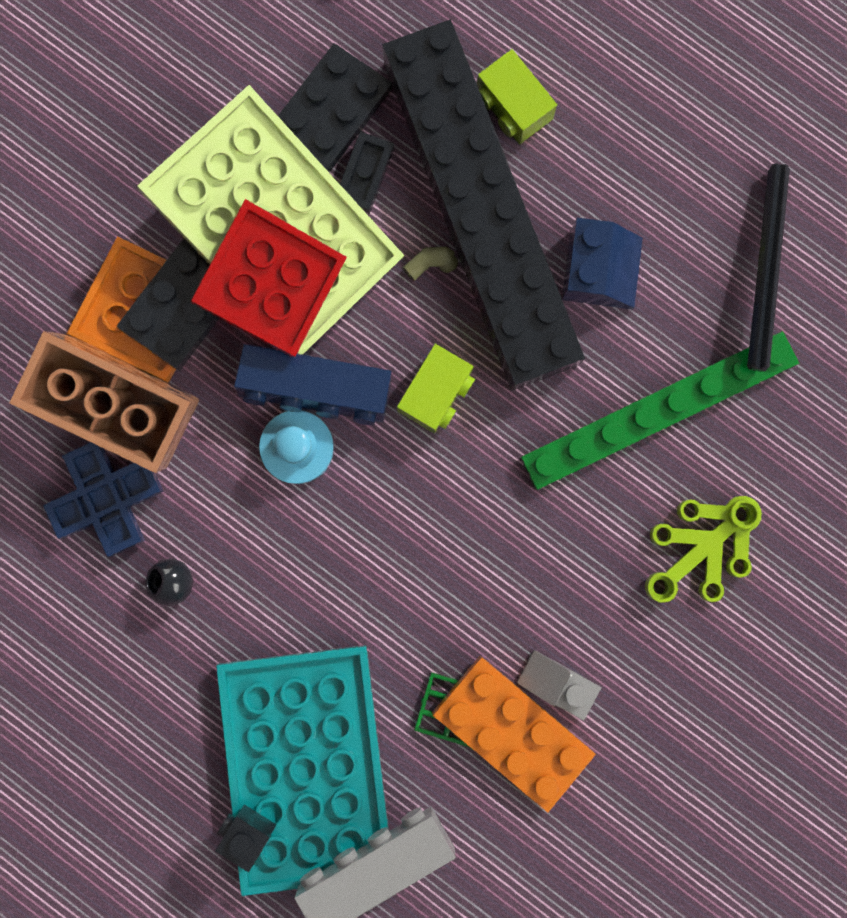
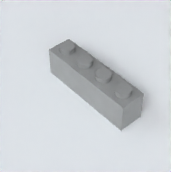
(378, 869)

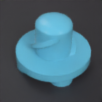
(296, 447)

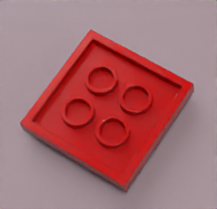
(269, 279)

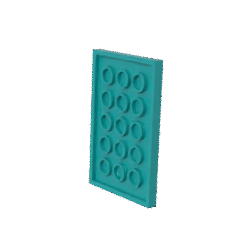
(303, 758)

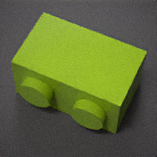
(515, 97)
(436, 388)

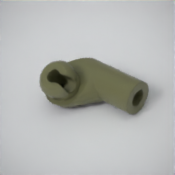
(431, 257)

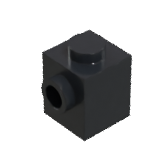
(244, 837)

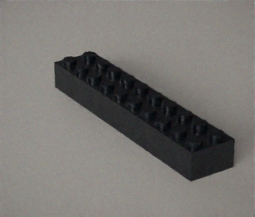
(481, 205)

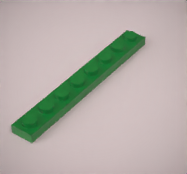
(652, 414)

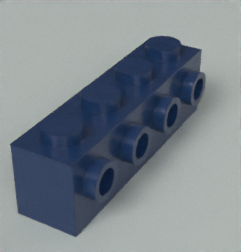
(313, 384)

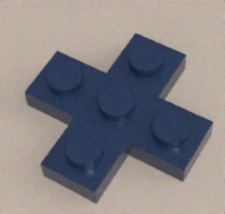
(102, 499)

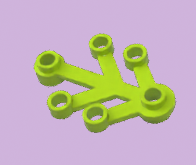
(708, 545)

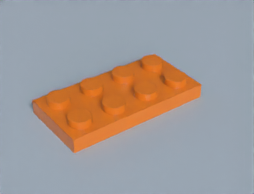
(513, 733)

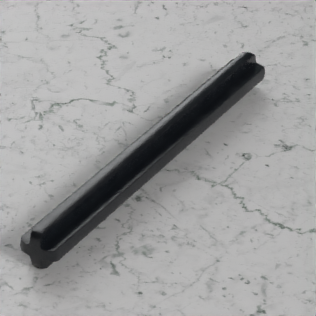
(768, 268)

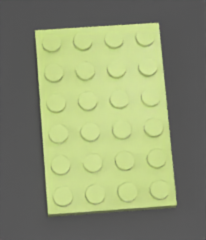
(259, 159)

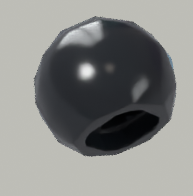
(169, 582)

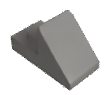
(558, 685)

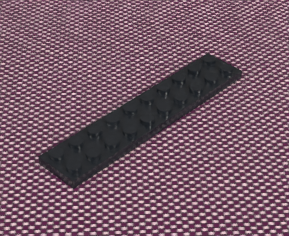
(326, 118)

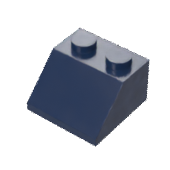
(602, 264)

